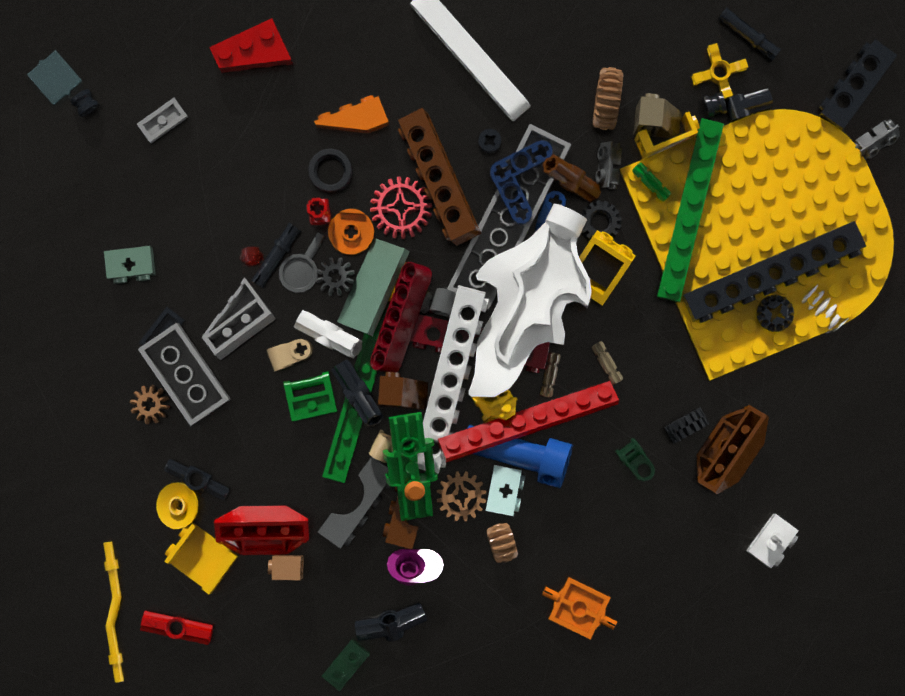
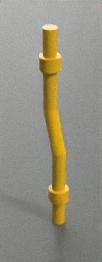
(115, 657)

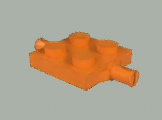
(579, 608)

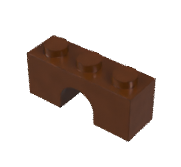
(398, 531)

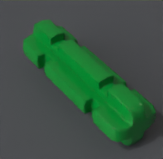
(651, 182)

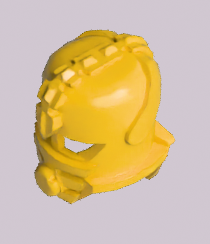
(496, 407)

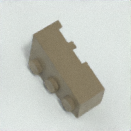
(657, 117)

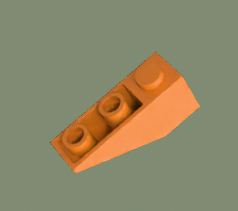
(360, 118)

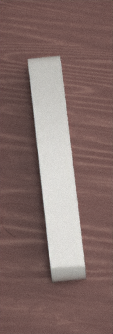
(472, 57)

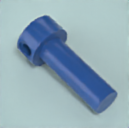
(548, 460)

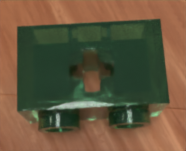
(346, 664)

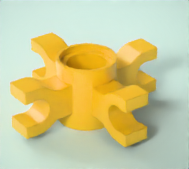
(716, 61)

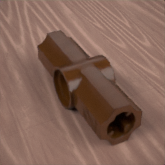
(571, 178)

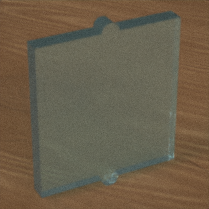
(54, 77)

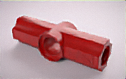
(319, 211)
(161, 625)

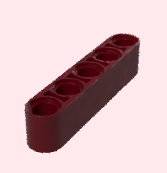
(401, 317)

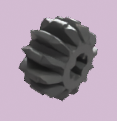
(328, 280)

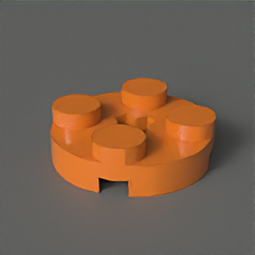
(342, 222)

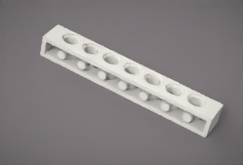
(464, 298)

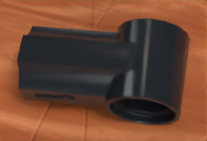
(744, 105)

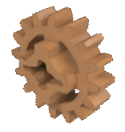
(471, 494)

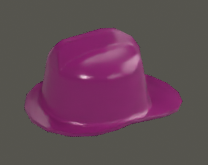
(414, 566)

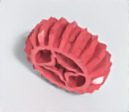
(390, 208)

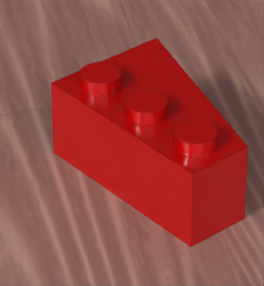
(252, 49)

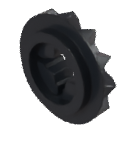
(764, 314)

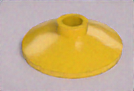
(169, 509)

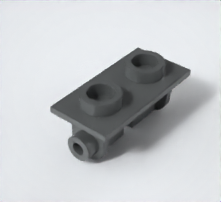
(885, 134)
(608, 154)

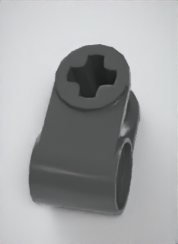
(442, 302)

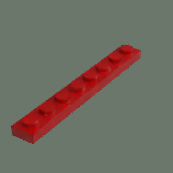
(528, 421)

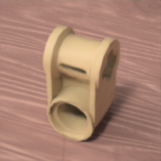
(286, 355)
(381, 443)

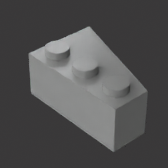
(238, 321)

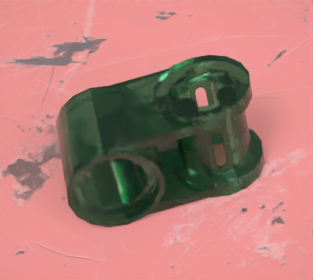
(635, 459)

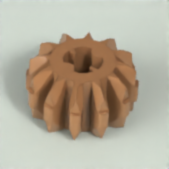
(145, 397)
(502, 543)

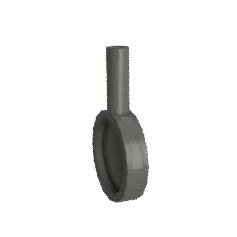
(299, 270)

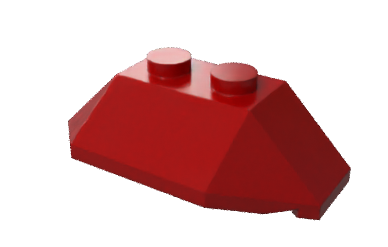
(262, 530)

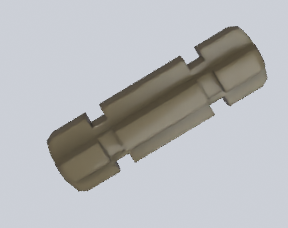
(607, 363)
(550, 375)

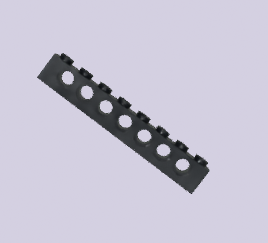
(847, 234)

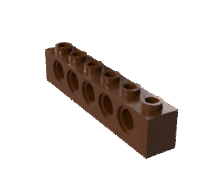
(420, 123)

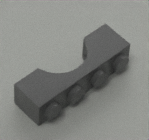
(339, 527)

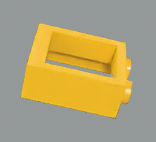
(621, 252)

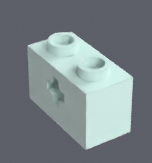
(496, 502)

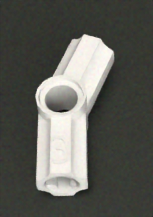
(328, 334)

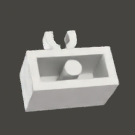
(773, 541)

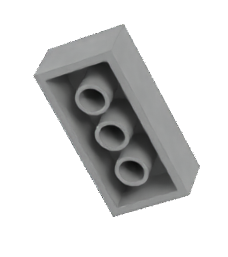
(184, 374)

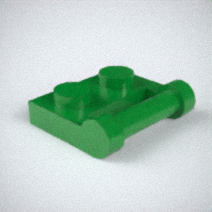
(310, 404)

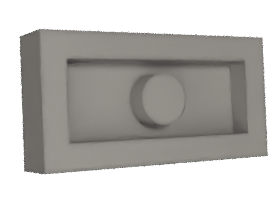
(162, 120)

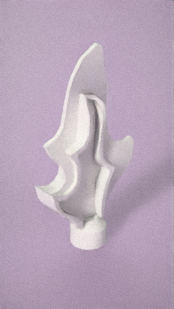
(532, 291)

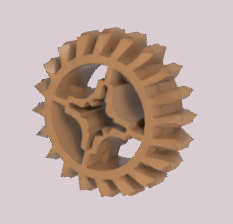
(608, 98)

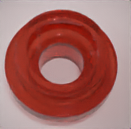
(251, 255)

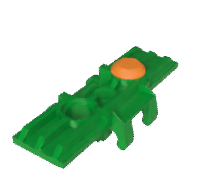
(403, 468)

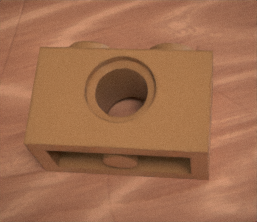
(286, 567)

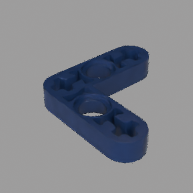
(510, 180)

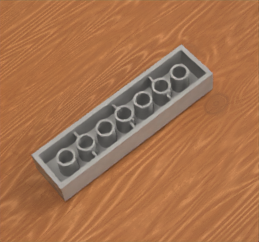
(497, 226)

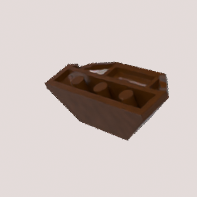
(731, 448)

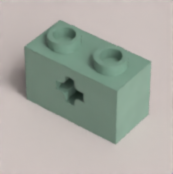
(117, 259)

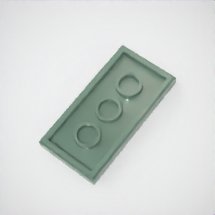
(373, 286)

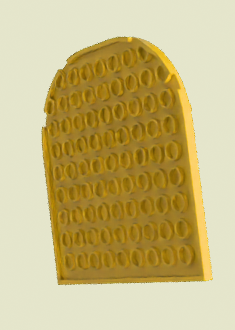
(770, 189)

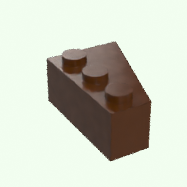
(402, 392)

